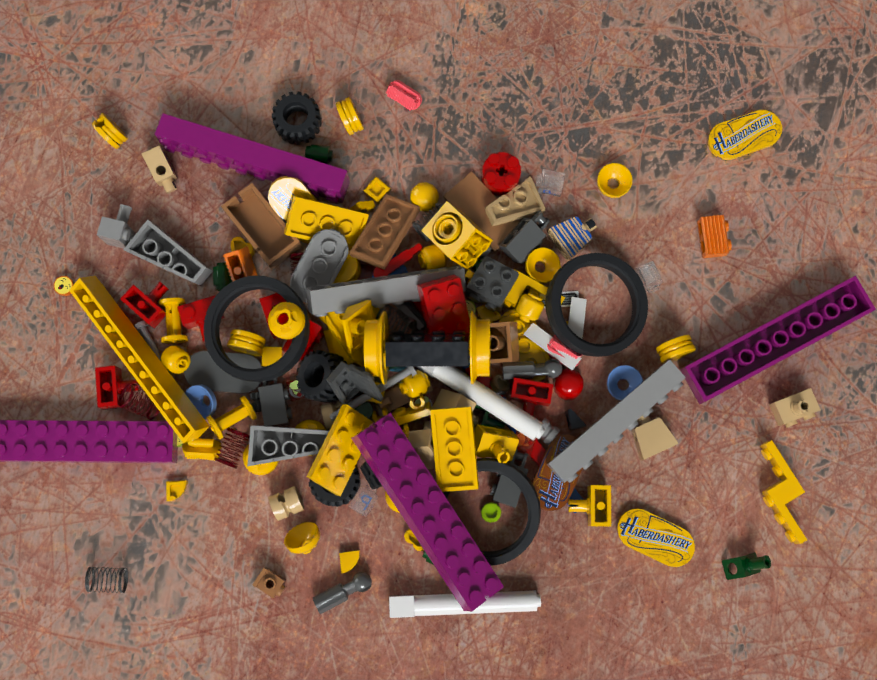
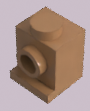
(266, 575)

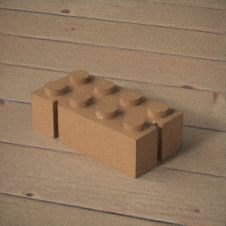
(261, 226)

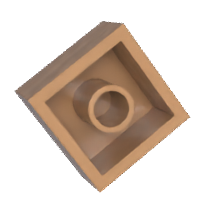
(504, 342)

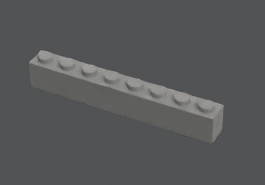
(379, 290)
(616, 421)

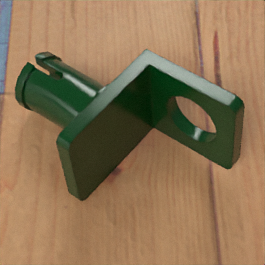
(487, 421)
(746, 565)

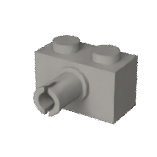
(116, 232)

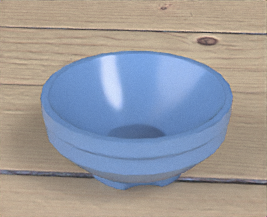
(625, 372)
(196, 394)

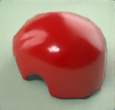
(568, 384)

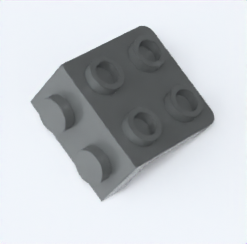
(491, 284)
(349, 380)

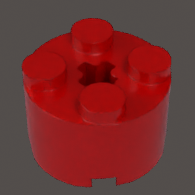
(503, 163)

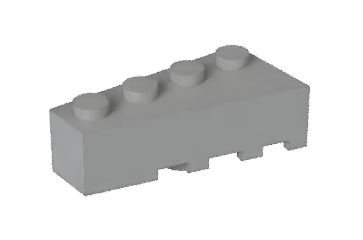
(164, 251)
(282, 443)

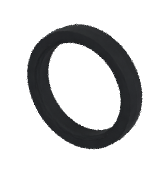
(634, 286)
(212, 328)
(534, 511)

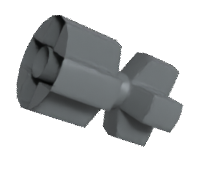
(256, 404)

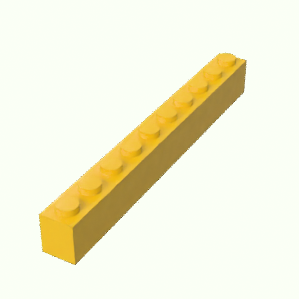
(139, 358)

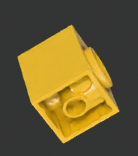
(457, 235)

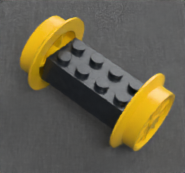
(422, 349)

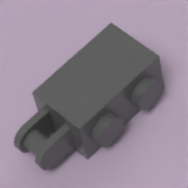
(524, 237)
(274, 404)
(506, 490)

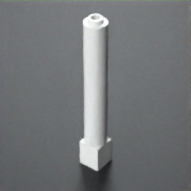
(487, 399)
(447, 604)

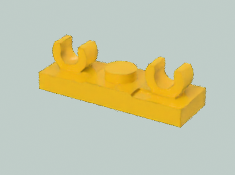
(405, 415)

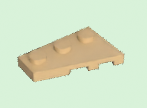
(516, 204)

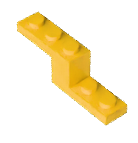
(522, 283)
(782, 492)

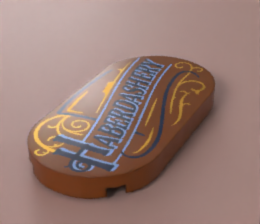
(550, 490)

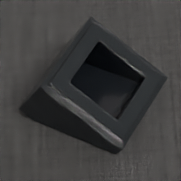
(573, 420)

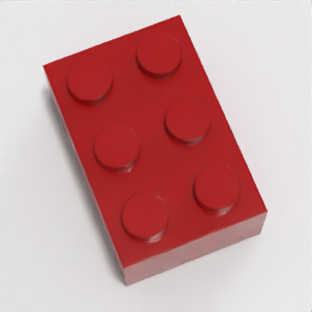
(444, 305)

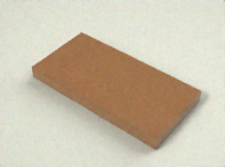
(472, 198)
(384, 231)

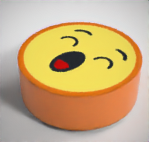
(63, 285)

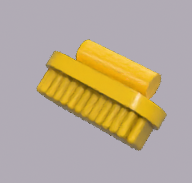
(201, 449)

